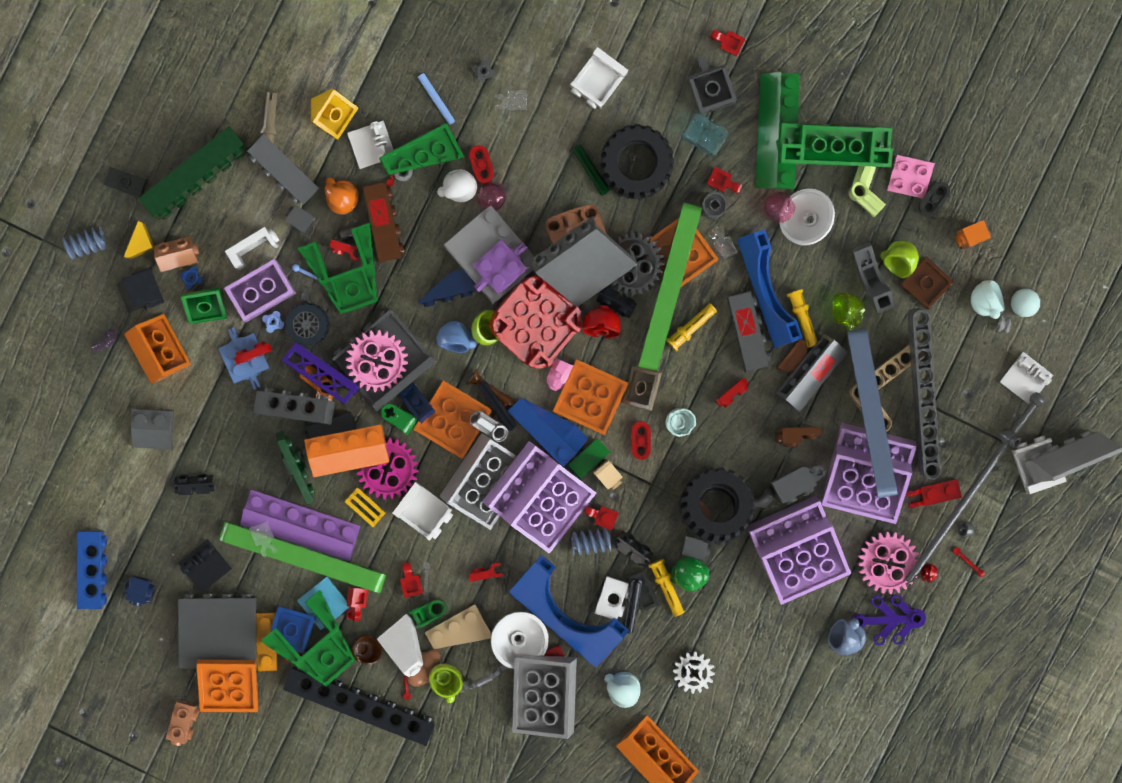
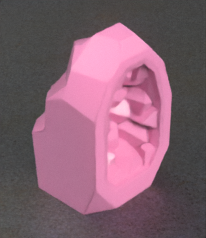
(558, 374)

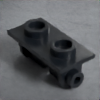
(623, 307)
(184, 484)
(627, 542)

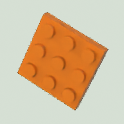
(700, 256)
(590, 397)
(451, 421)
(227, 685)

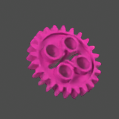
(403, 474)

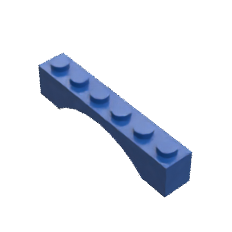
(756, 254)

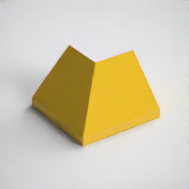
(332, 112)

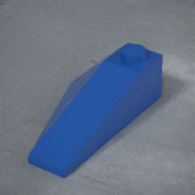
(552, 432)

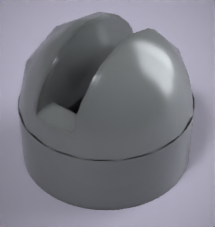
(962, 529)

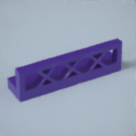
(325, 369)

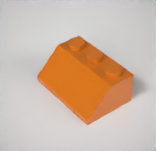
(157, 348)

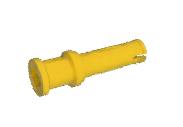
(800, 309)
(684, 333)
(663, 578)

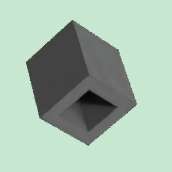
(300, 219)
(695, 548)

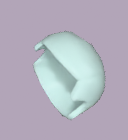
(1025, 302)
(680, 422)

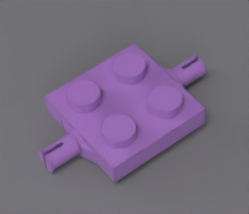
(500, 266)

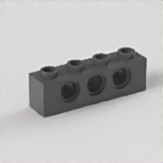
(266, 400)

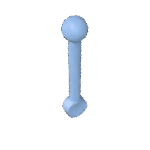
(295, 267)

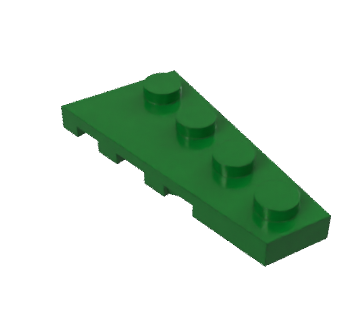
(428, 150)

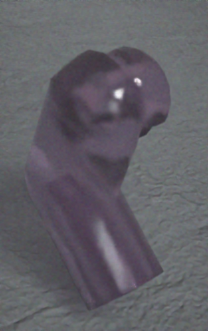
(106, 343)

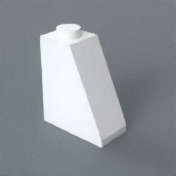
(403, 645)

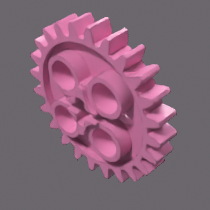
(382, 344)
(892, 546)

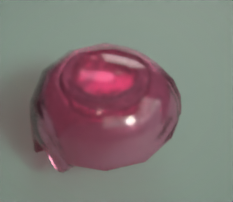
(492, 195)
(779, 207)

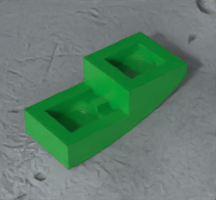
(588, 458)

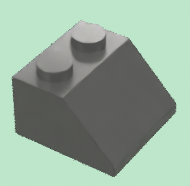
(152, 429)

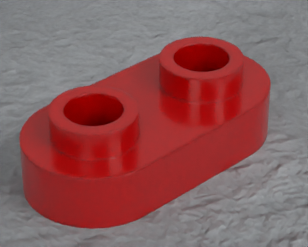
(482, 164)
(244, 356)
(726, 399)
(641, 440)

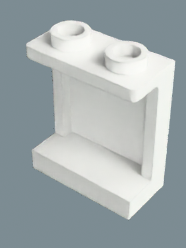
(598, 79)
(251, 242)
(1022, 454)
(423, 511)

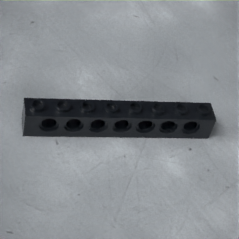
(421, 735)

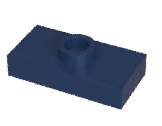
(417, 402)

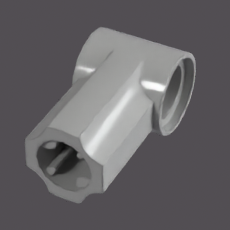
(488, 426)

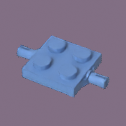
(247, 370)

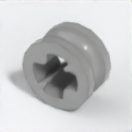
(1004, 324)

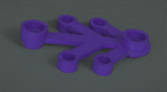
(893, 619)

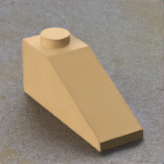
(608, 475)

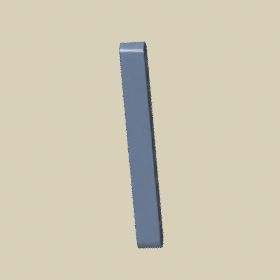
(872, 413)

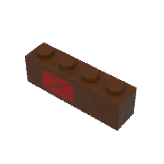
(382, 222)

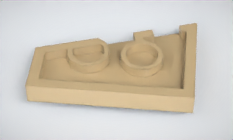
(459, 629)

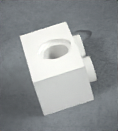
(610, 586)

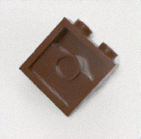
(793, 435)

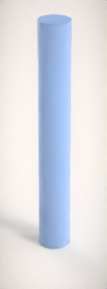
(436, 99)

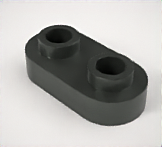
(934, 199)

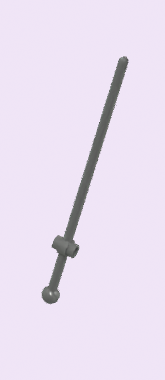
(1009, 438)

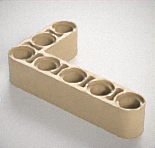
(884, 378)

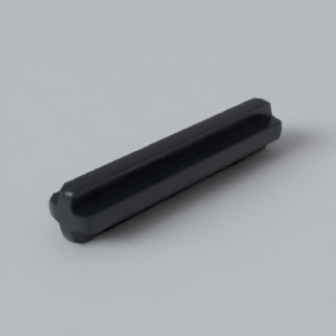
(496, 405)
(632, 605)

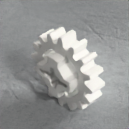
(700, 666)

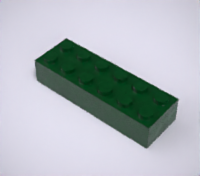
(193, 174)

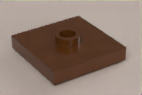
(927, 283)

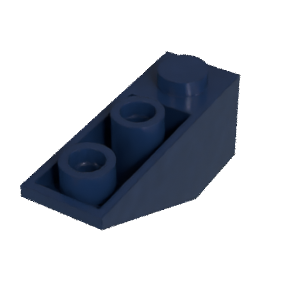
(452, 285)

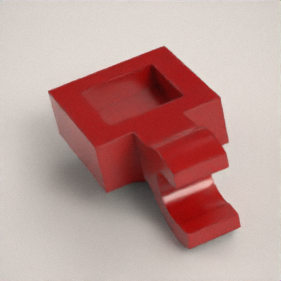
(730, 42)
(721, 180)
(339, 248)
(604, 517)
(480, 573)
(410, 583)
(356, 600)

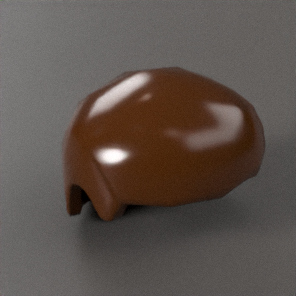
(366, 650)

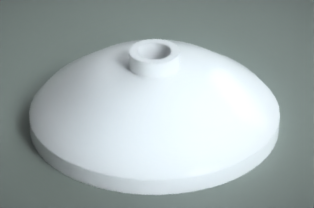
(809, 205)
(532, 637)

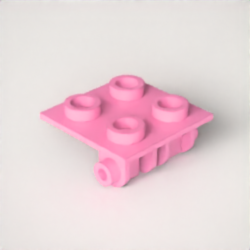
(910, 176)

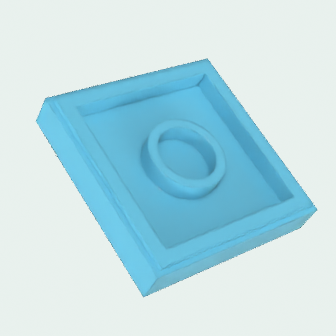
(332, 596)

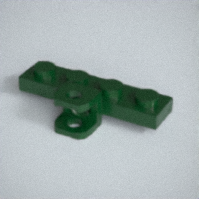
(295, 465)

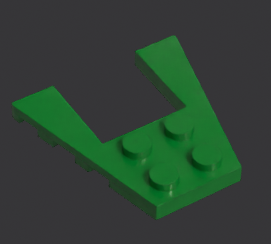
(351, 288)
(324, 659)

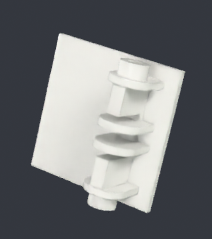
(370, 143)
(1026, 377)

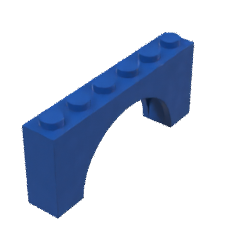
(590, 641)

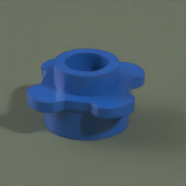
(186, 277)

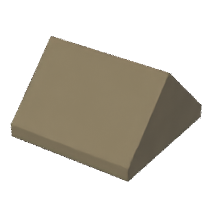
(642, 388)

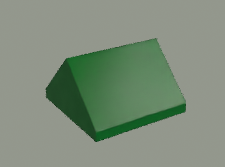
(204, 305)

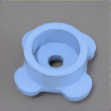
(268, 321)

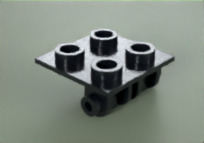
(204, 566)

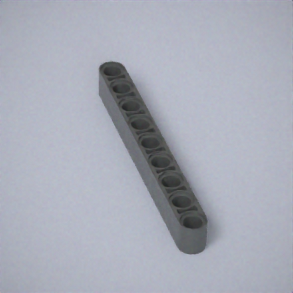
(919, 385)

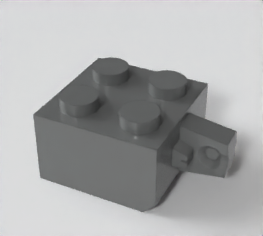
(711, 87)
(796, 482)

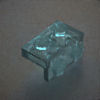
(705, 134)

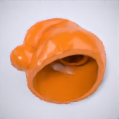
(341, 195)

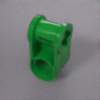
(402, 420)
(425, 614)

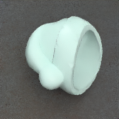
(987, 299)
(623, 688)

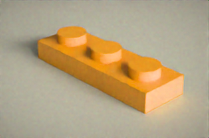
(265, 656)

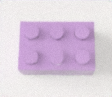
(260, 290)

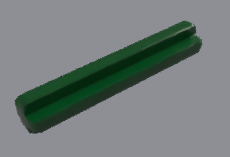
(590, 169)

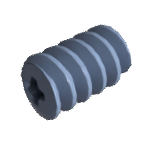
(85, 243)
(591, 541)

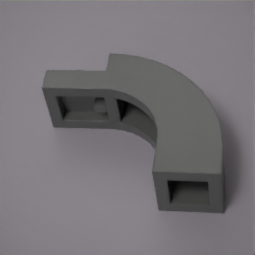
(871, 278)

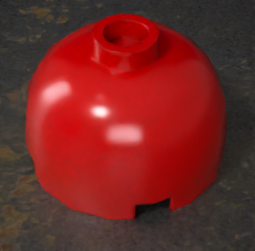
(602, 322)

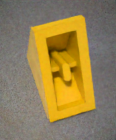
(140, 242)

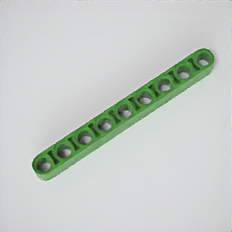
(670, 287)
(306, 558)

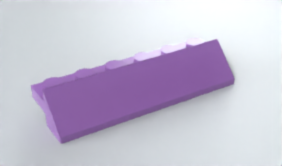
(301, 525)

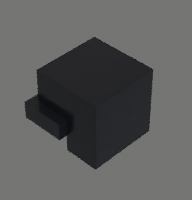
(140, 291)

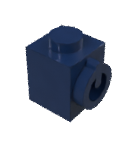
(139, 590)

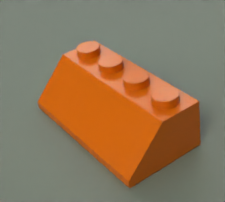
(347, 450)
(656, 754)

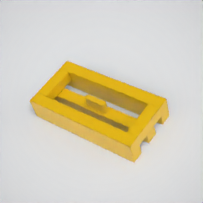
(370, 501)

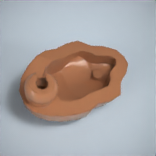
(430, 659)

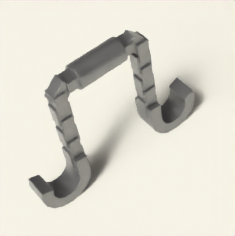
(484, 679)

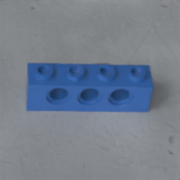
(85, 599)

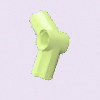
(868, 200)

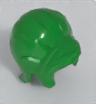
(690, 574)

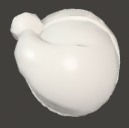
(458, 186)

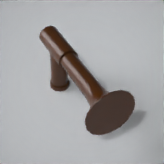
(505, 399)

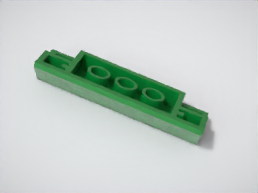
(776, 104)
(834, 144)

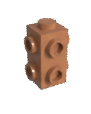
(176, 253)
(181, 722)

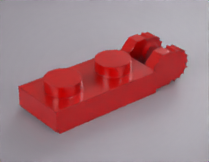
(936, 493)

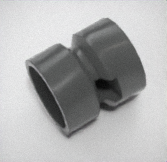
(714, 205)

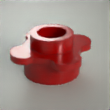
(929, 572)

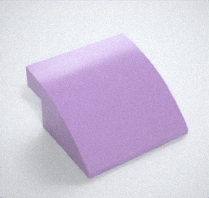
(851, 478)
(539, 497)
(798, 549)

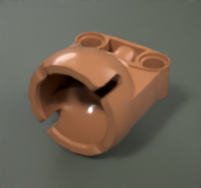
(570, 220)

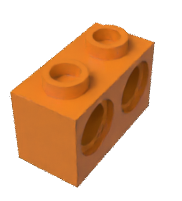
(972, 235)

